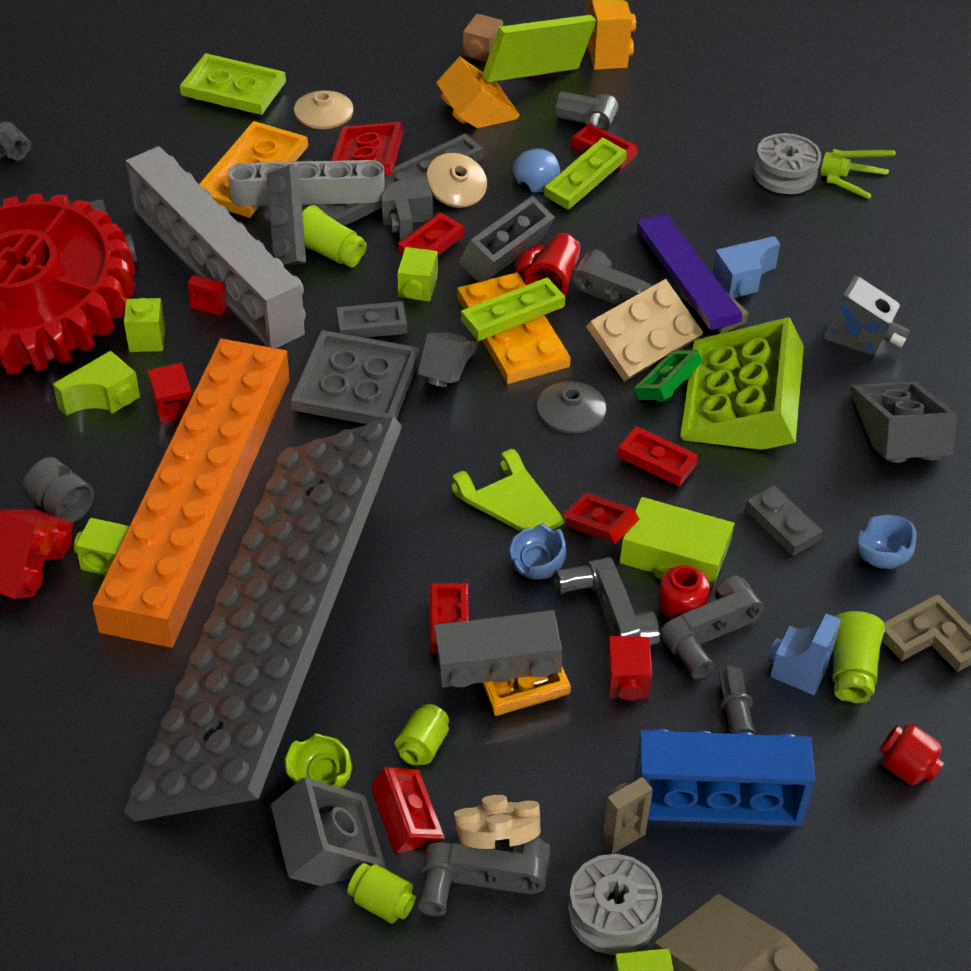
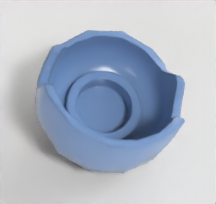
(536, 169)
(887, 541)
(538, 552)

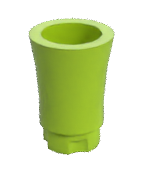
(331, 238)
(857, 655)

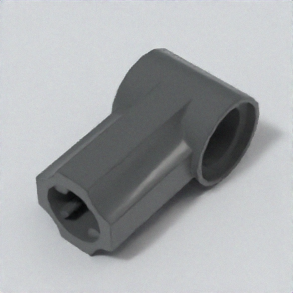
(587, 110)

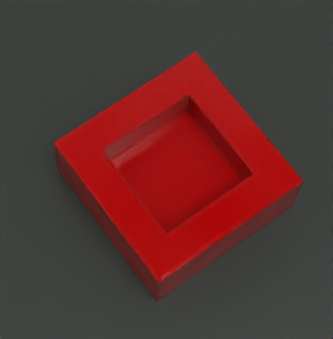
(206, 295)

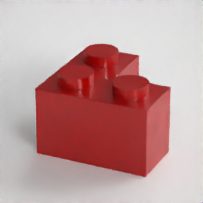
(25, 543)

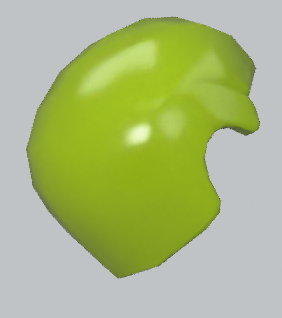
(319, 759)

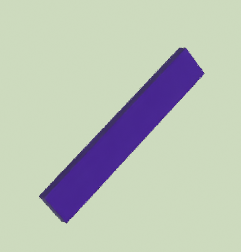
(689, 272)

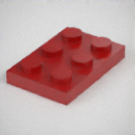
(370, 142)

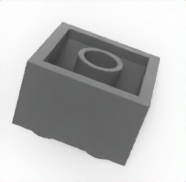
(325, 832)

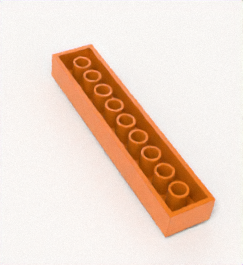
(192, 495)

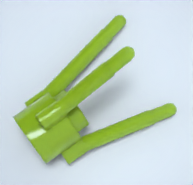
(836, 165)

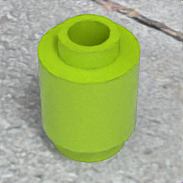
(422, 735)
(381, 892)

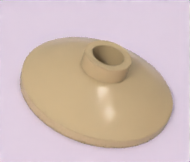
(323, 109)
(454, 189)

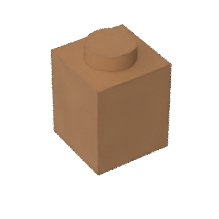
(479, 36)

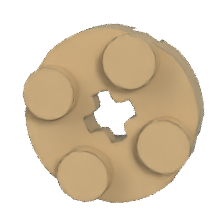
(498, 820)

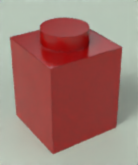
(170, 391)
(629, 667)

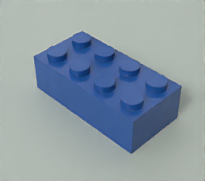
(726, 776)

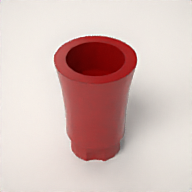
(556, 262)

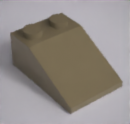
(731, 939)

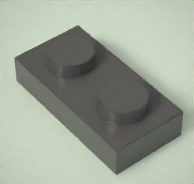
(372, 319)
(783, 520)

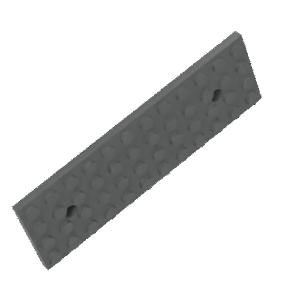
(264, 626)

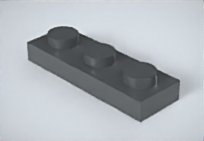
(286, 216)

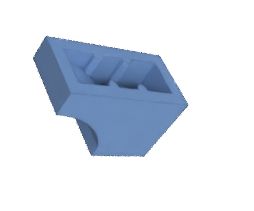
(741, 265)
(804, 654)

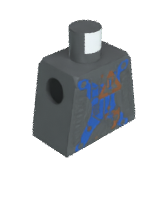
(865, 319)

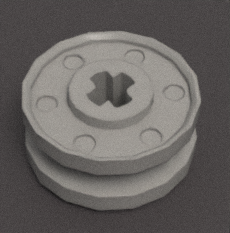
(787, 163)
(614, 904)

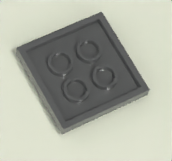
(355, 378)

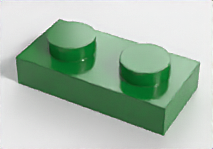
(668, 375)

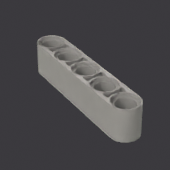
(319, 182)

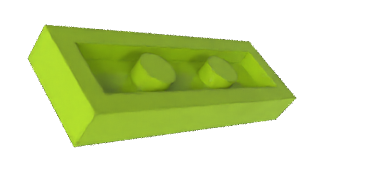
(585, 173)
(512, 309)

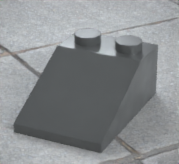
(905, 421)

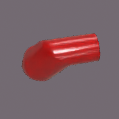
(527, 258)

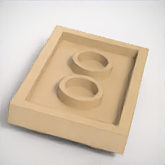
(644, 330)

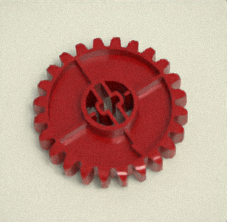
(59, 279)

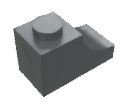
(445, 357)

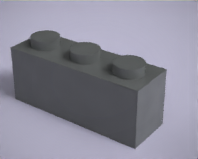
(506, 239)
(498, 649)

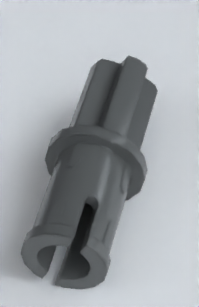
(735, 700)

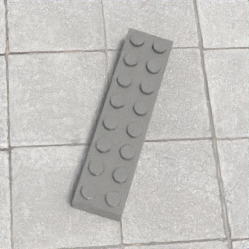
(217, 247)

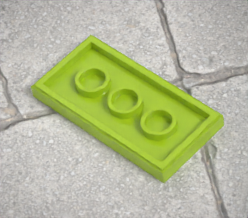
(538, 48)

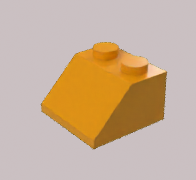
(611, 37)
(474, 98)

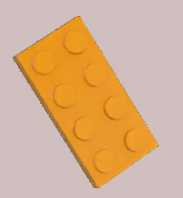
(256, 144)
(521, 350)

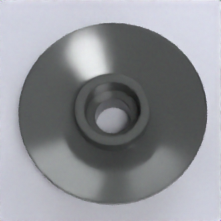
(571, 407)

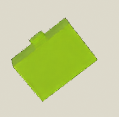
(676, 537)

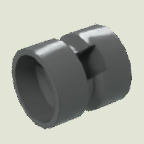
(58, 489)

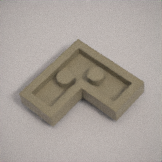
(930, 624)

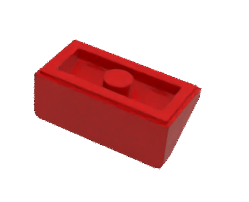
(406, 809)

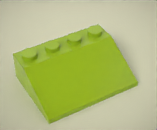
(746, 387)

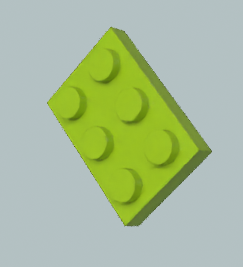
(233, 83)

